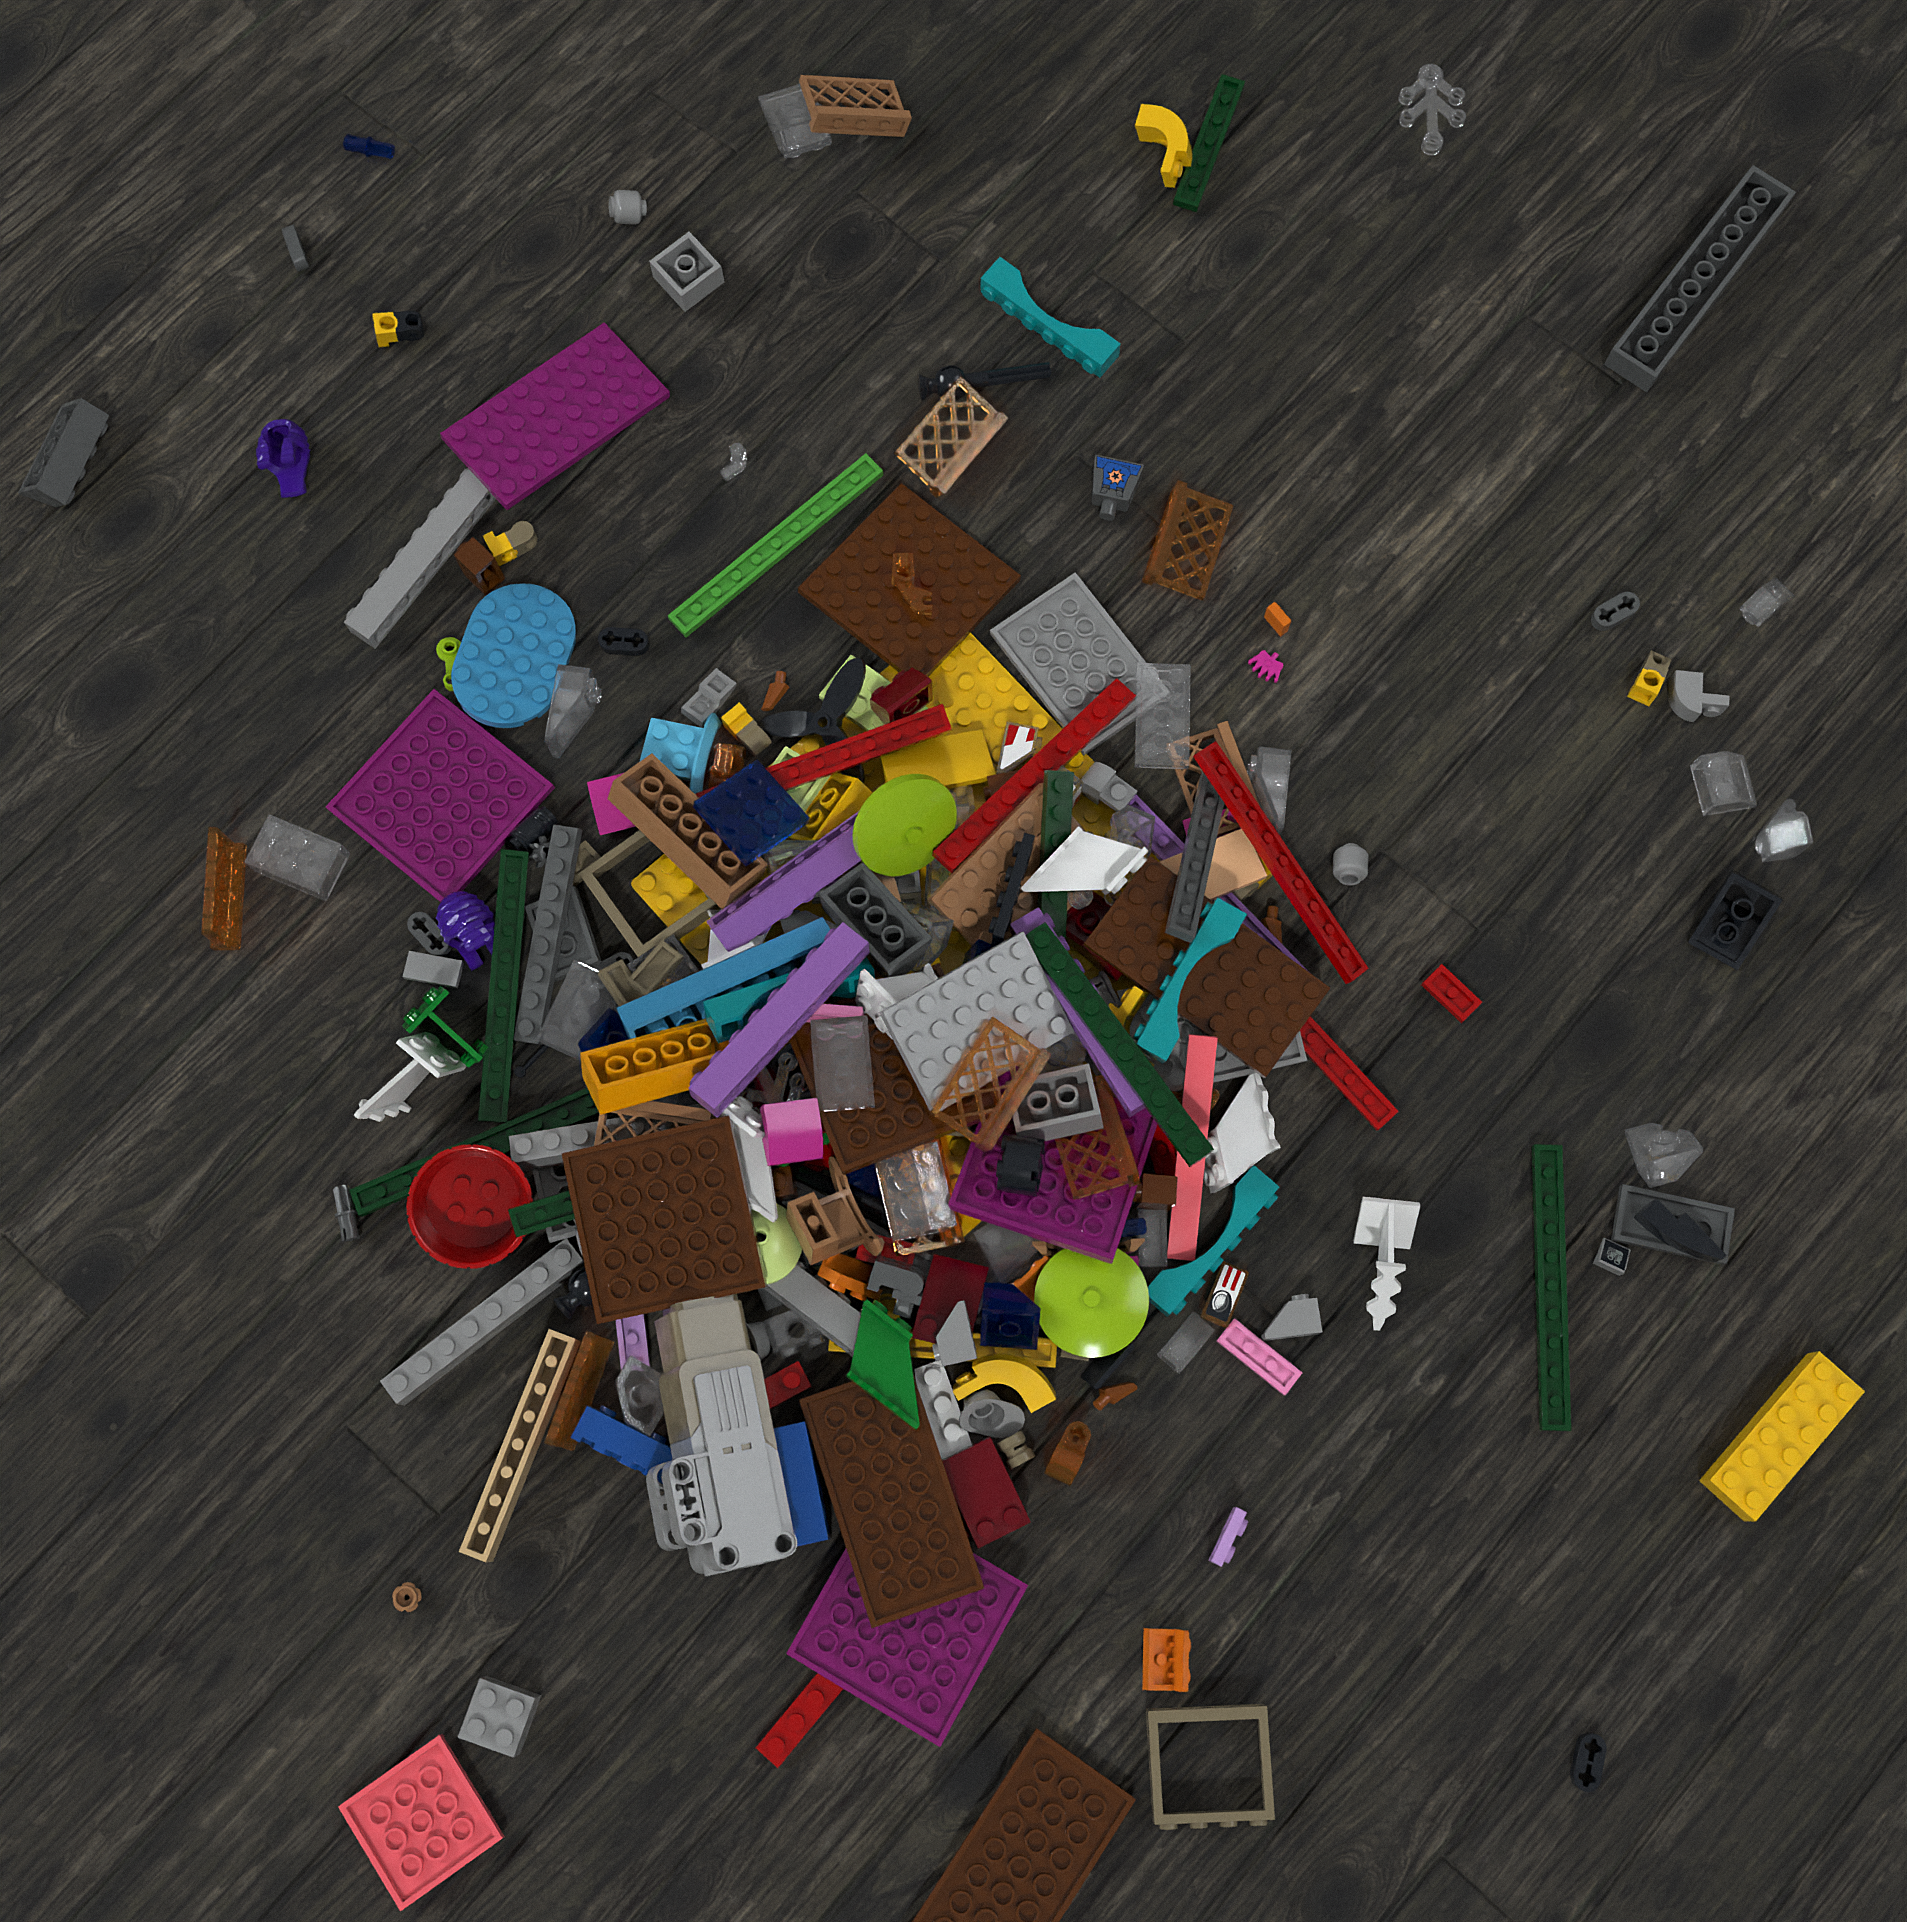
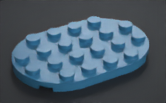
(512, 655)

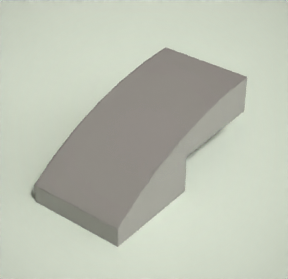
(710, 697)

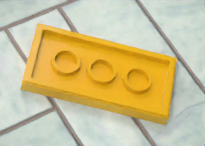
(951, 759)

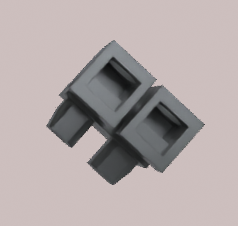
(901, 1276)

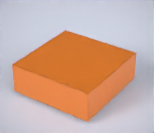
(1277, 618)

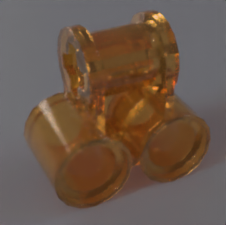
(727, 762)
(1069, 1454)

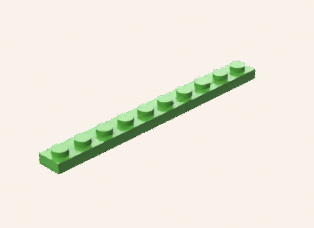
(775, 545)

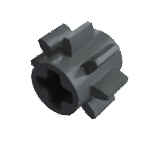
(538, 853)

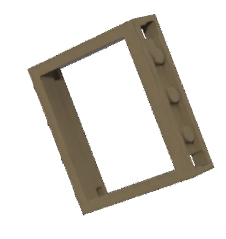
(612, 858)
(1199, 1819)

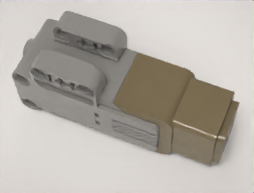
(725, 1469)

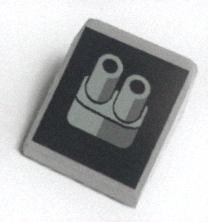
(1612, 1257)

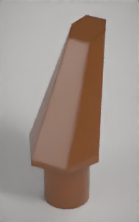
(775, 691)
(1272, 923)
(1113, 1394)

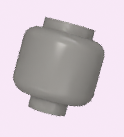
(627, 207)
(1350, 864)

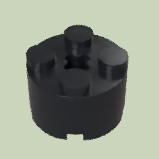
(1020, 1165)

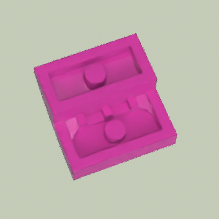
(607, 816)
(792, 1131)

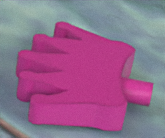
(1267, 664)

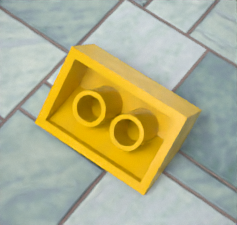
(833, 805)

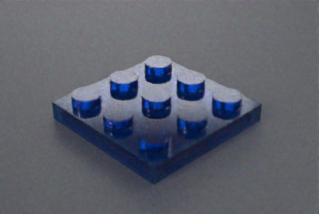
(751, 812)

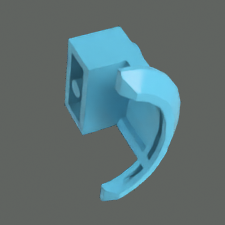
(682, 748)

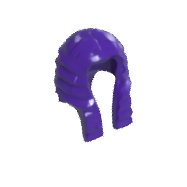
(286, 454)
(466, 925)

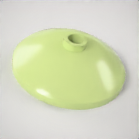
(780, 1248)

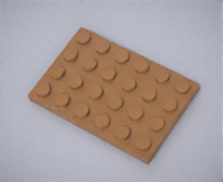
(974, 887)

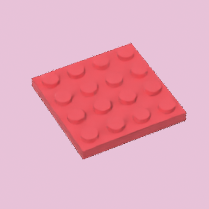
(421, 1822)

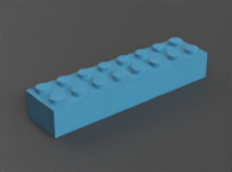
(684, 999)

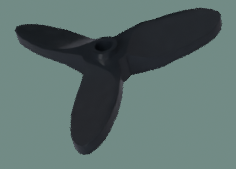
(835, 706)

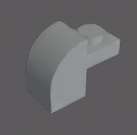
(1688, 699)
(1103, 785)

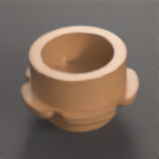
(399, 1594)

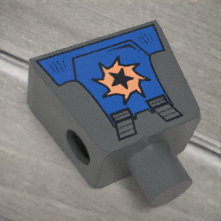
(1114, 484)

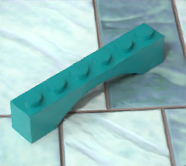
(1089, 347)
(732, 1010)
(1161, 1030)
(1248, 1197)

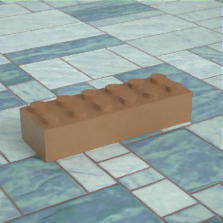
(665, 814)

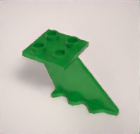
(415, 1016)
(884, 1363)

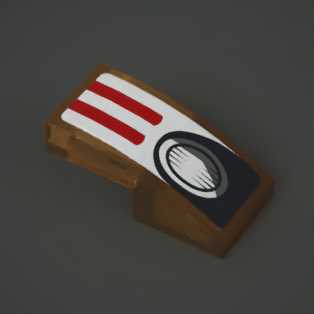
(1224, 1294)

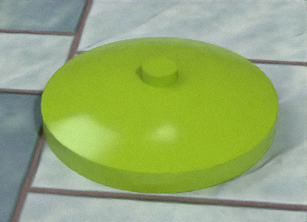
(904, 824)
(1091, 1304)

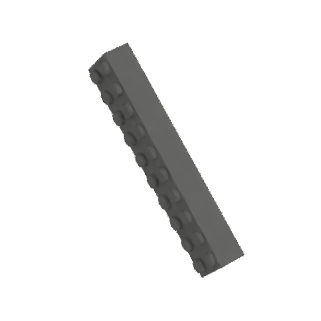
(1699, 278)

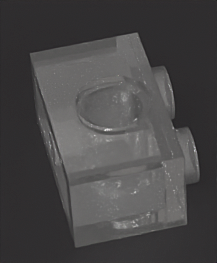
(780, 1339)

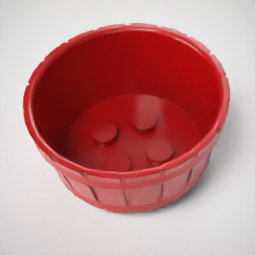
(463, 1204)

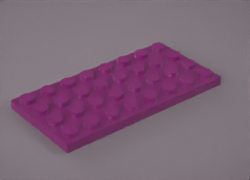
(555, 416)

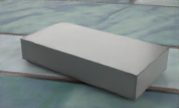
(433, 969)

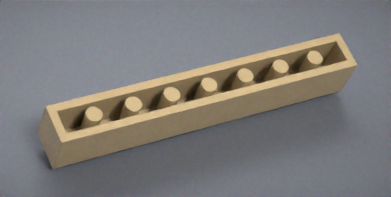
(520, 1446)

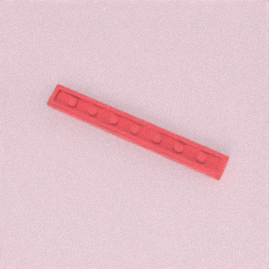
(1197, 1103)

